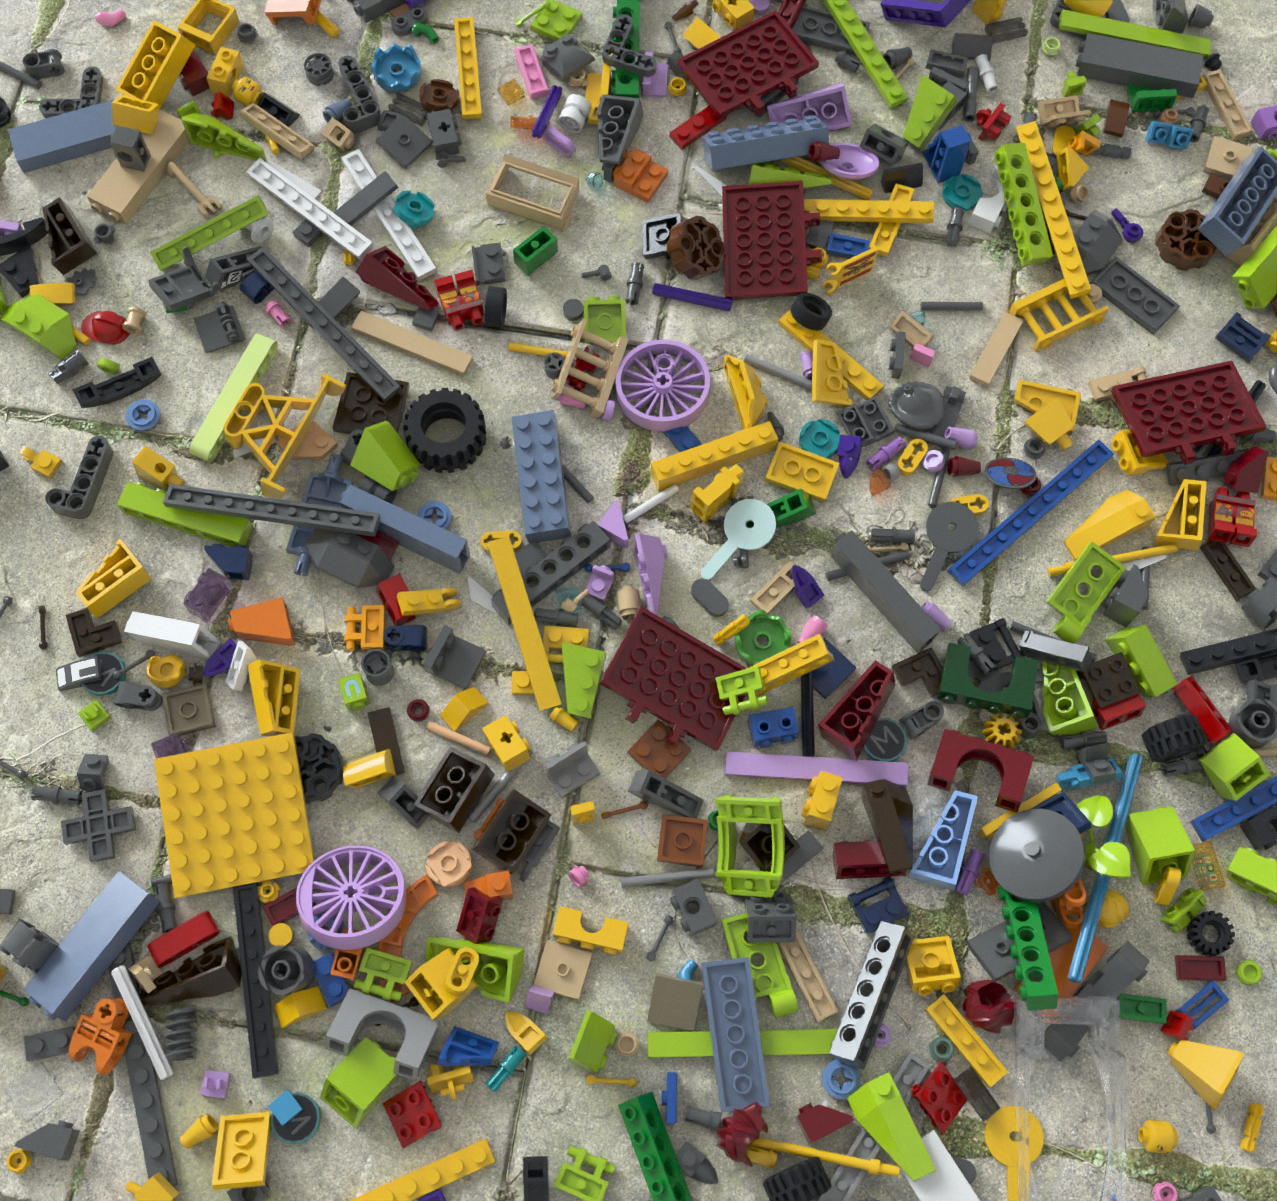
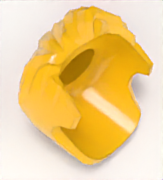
(165, 671)
(1114, 909)

